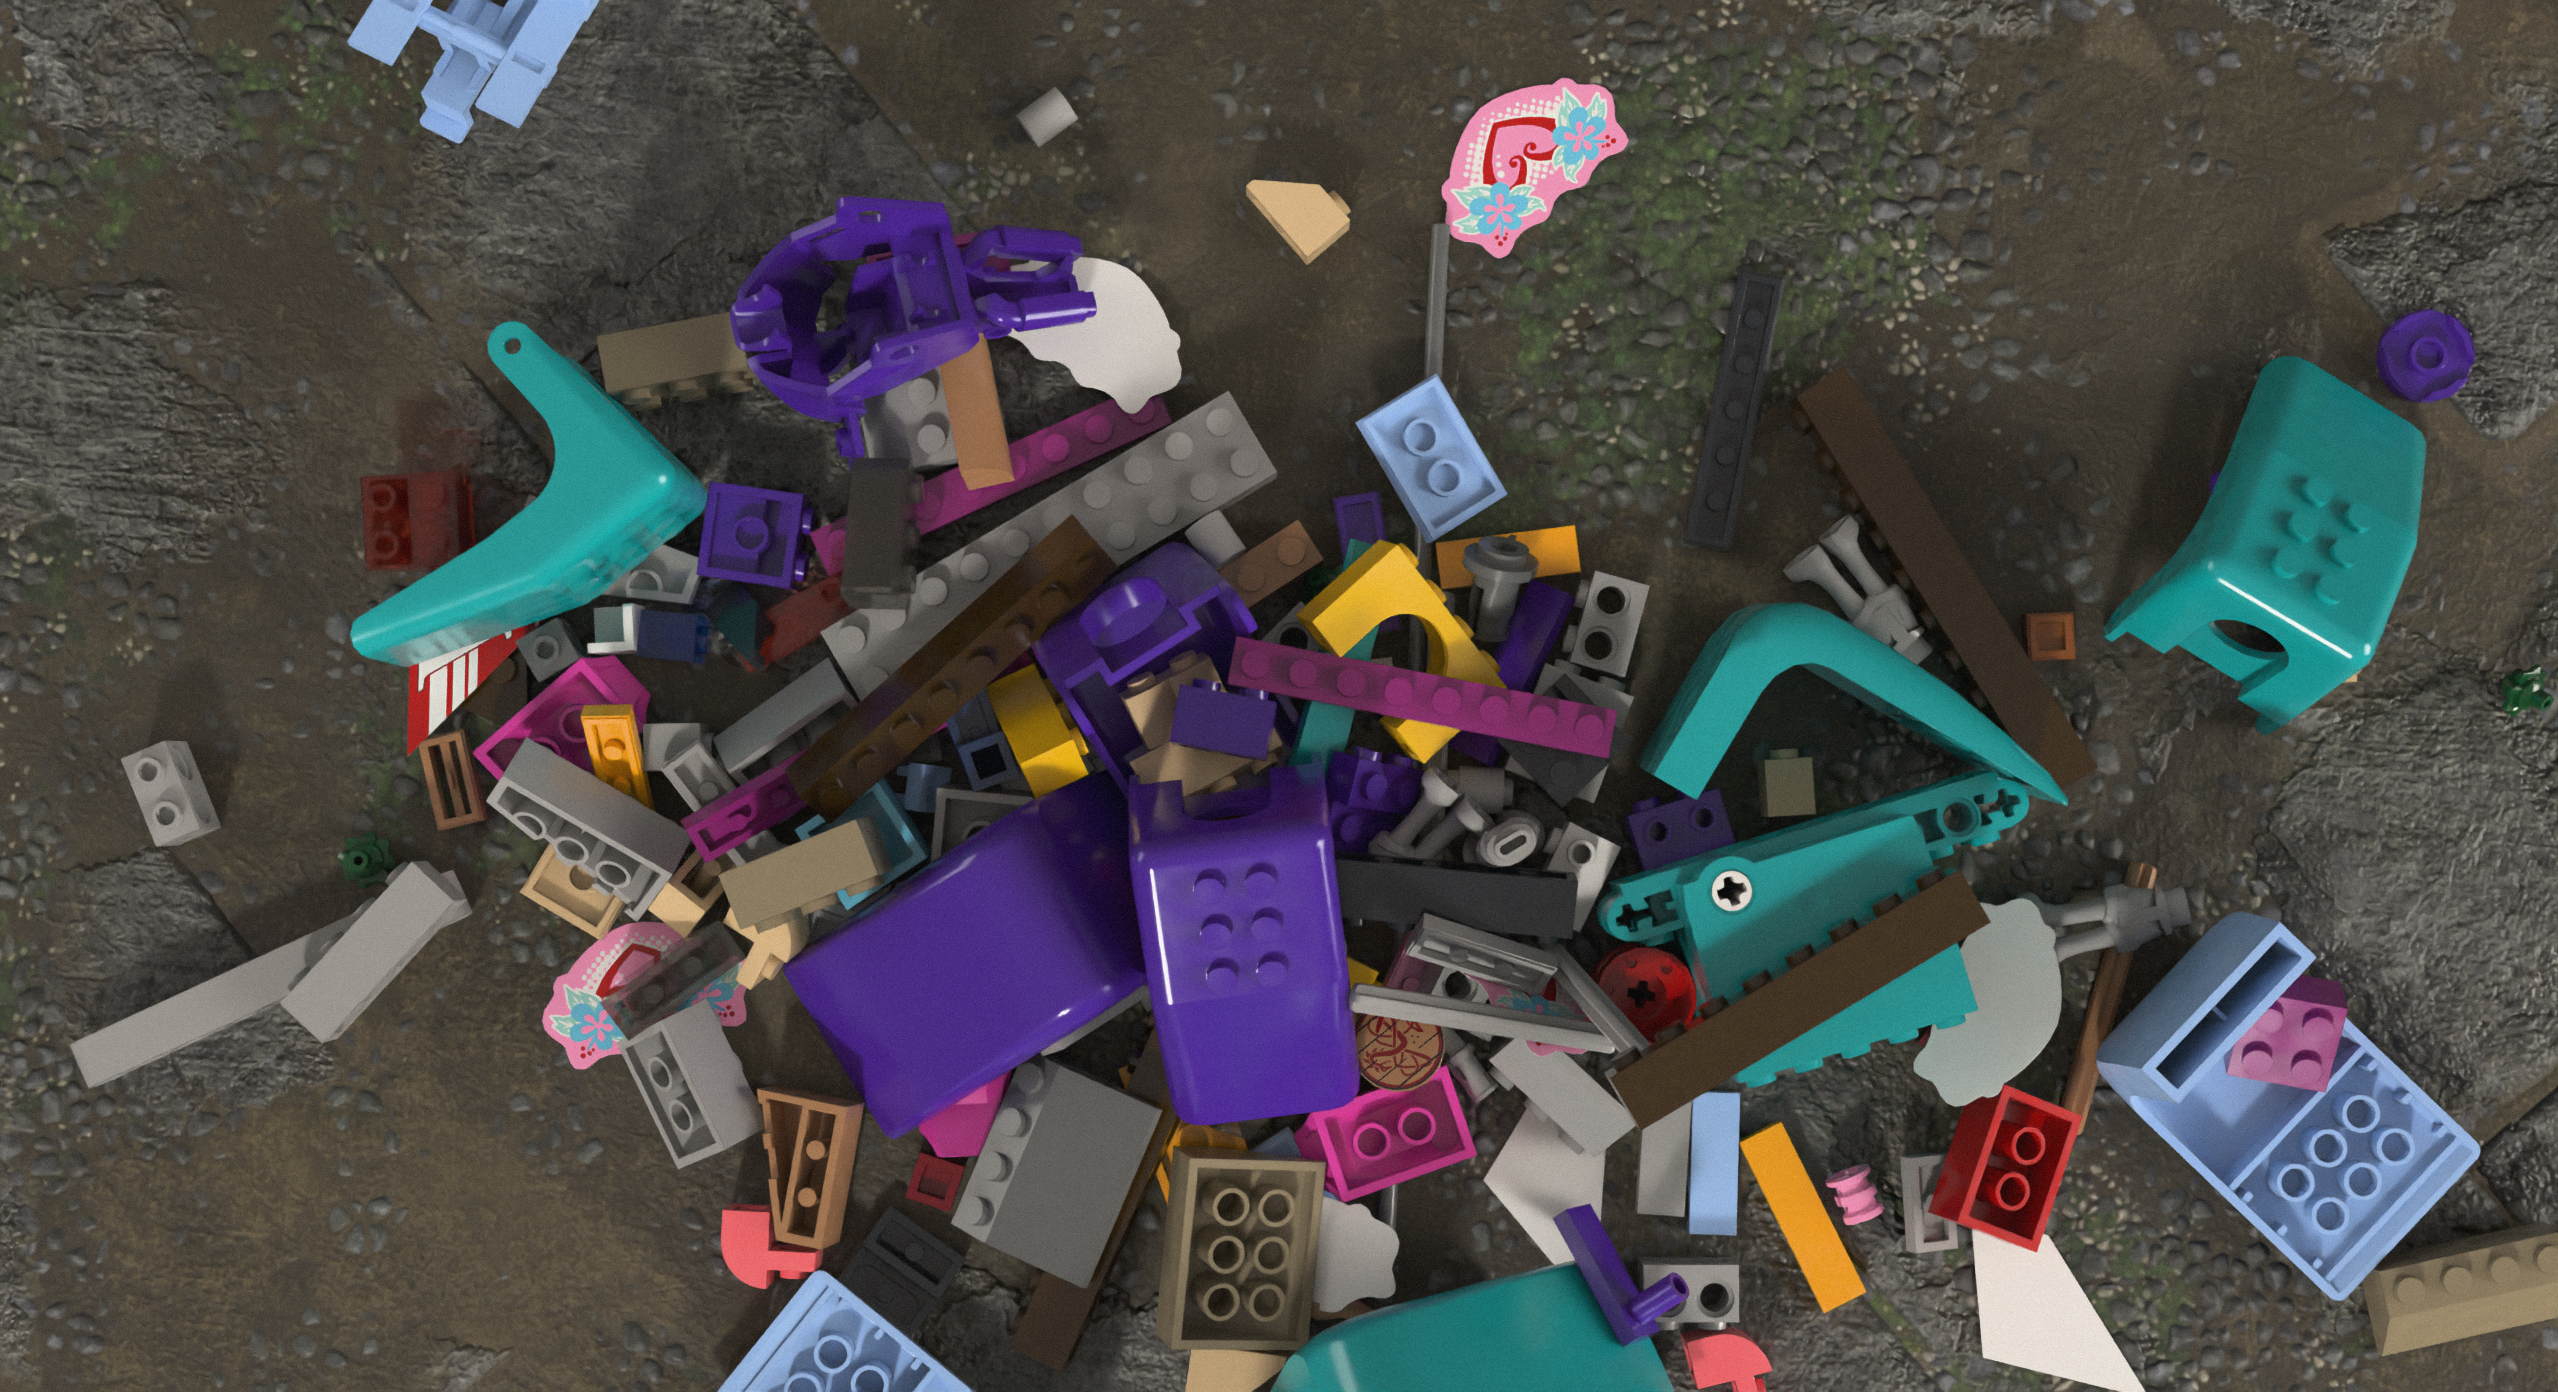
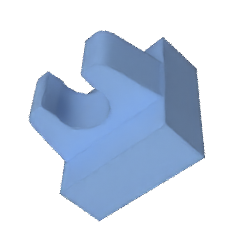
(922, 785)

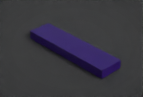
(1521, 656)

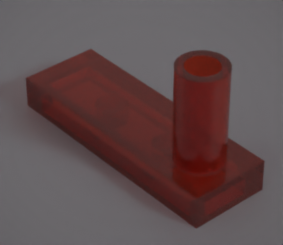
(802, 619)

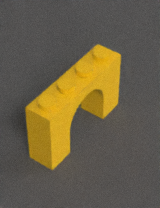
(1386, 585)

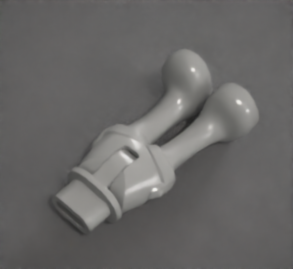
(1884, 610)
(1438, 792)
(1512, 840)
(2126, 915)

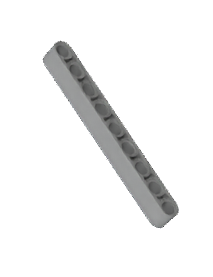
(208, 1006)

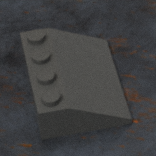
(1056, 1167)

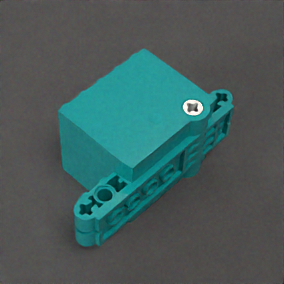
(1788, 887)

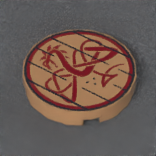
(1398, 1052)

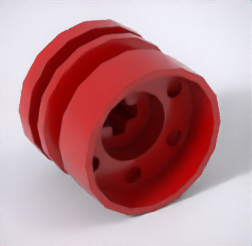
(1667, 979)

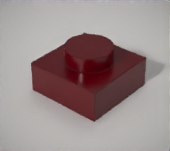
(936, 1181)

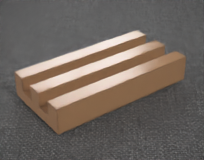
(470, 776)

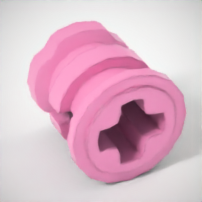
(1855, 1194)

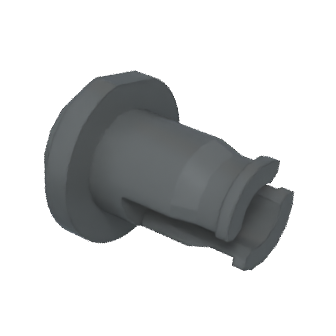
(1498, 570)

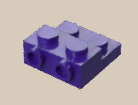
(755, 536)
(1368, 795)

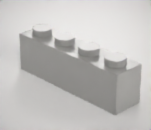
(373, 949)

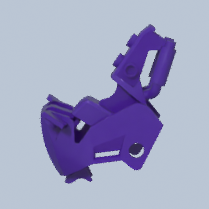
(898, 311)

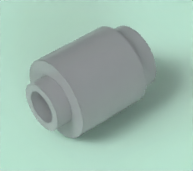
(1485, 785)

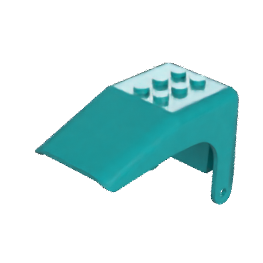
(600, 515)
(2295, 540)

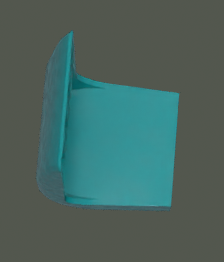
(1772, 637)
(1492, 1336)

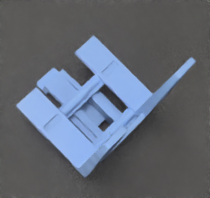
(477, 36)

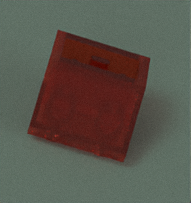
(416, 520)

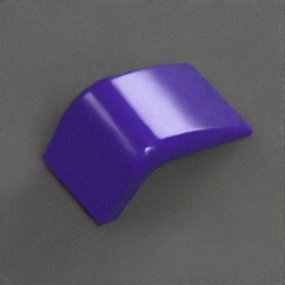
(980, 956)

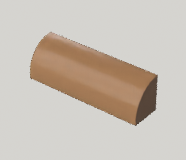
(976, 418)

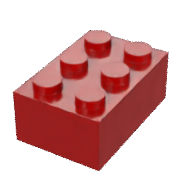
(2006, 1166)

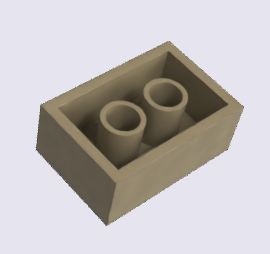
(674, 361)
(807, 875)

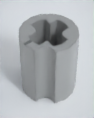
(1046, 117)

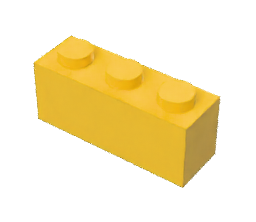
(1038, 730)

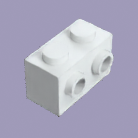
(1585, 855)

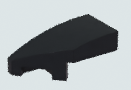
(742, 622)

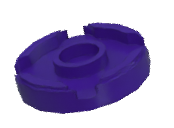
(2425, 356)

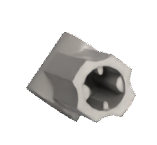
(1215, 540)

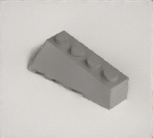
(591, 825)

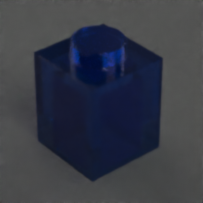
(673, 636)

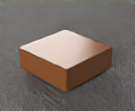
(2049, 636)

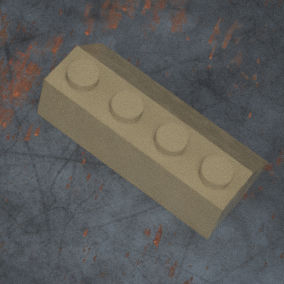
(2463, 1288)

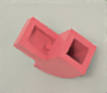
(753, 1251)
(1724, 1357)

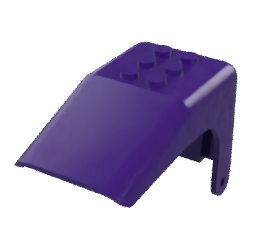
(1137, 626)
(1244, 946)

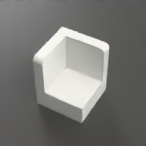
(616, 630)

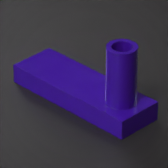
(1626, 1309)

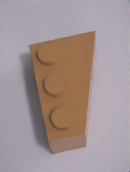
(810, 1160)

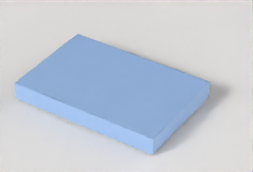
(1431, 458)

